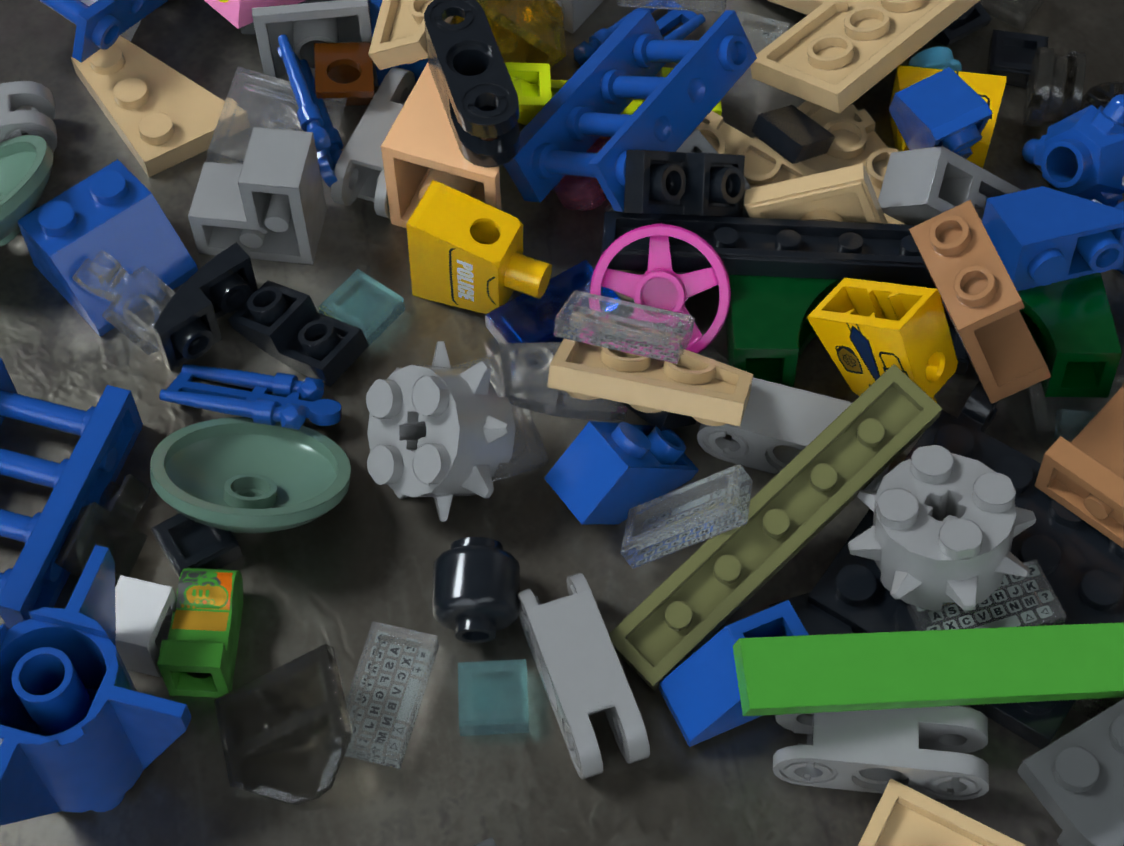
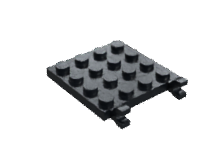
(1073, 555)

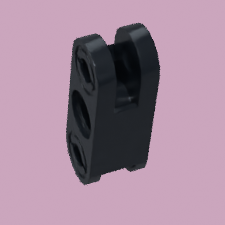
(473, 82)

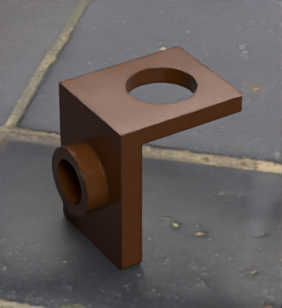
(344, 72)

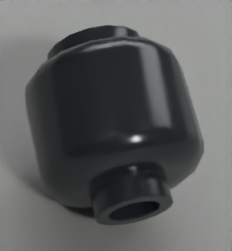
(476, 589)

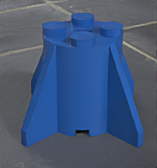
(69, 710)

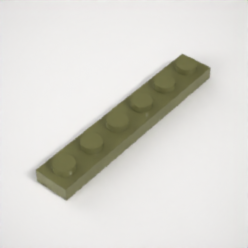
(779, 524)

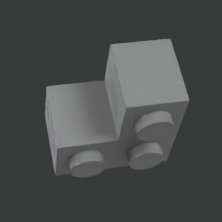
(267, 203)

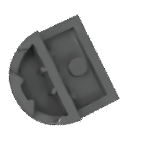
(1083, 780)

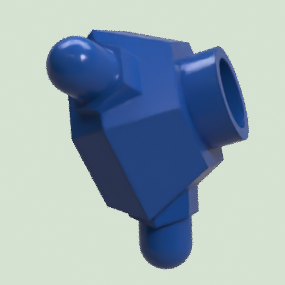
(1084, 153)

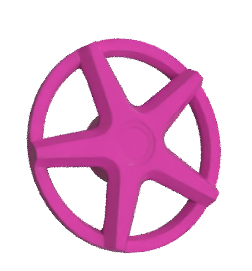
(660, 284)

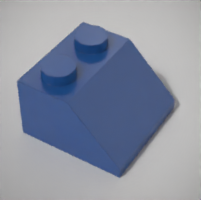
(106, 214)

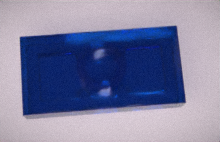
(533, 319)

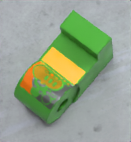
(203, 633)

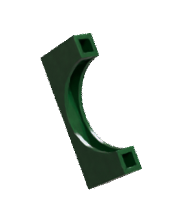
(1066, 319)

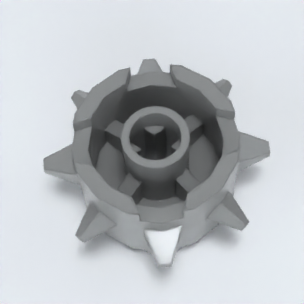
(438, 431)
(943, 530)

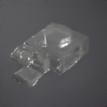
(133, 298)

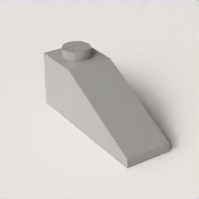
(933, 181)

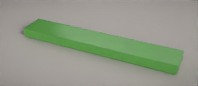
(929, 668)

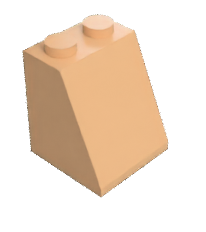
(424, 150)

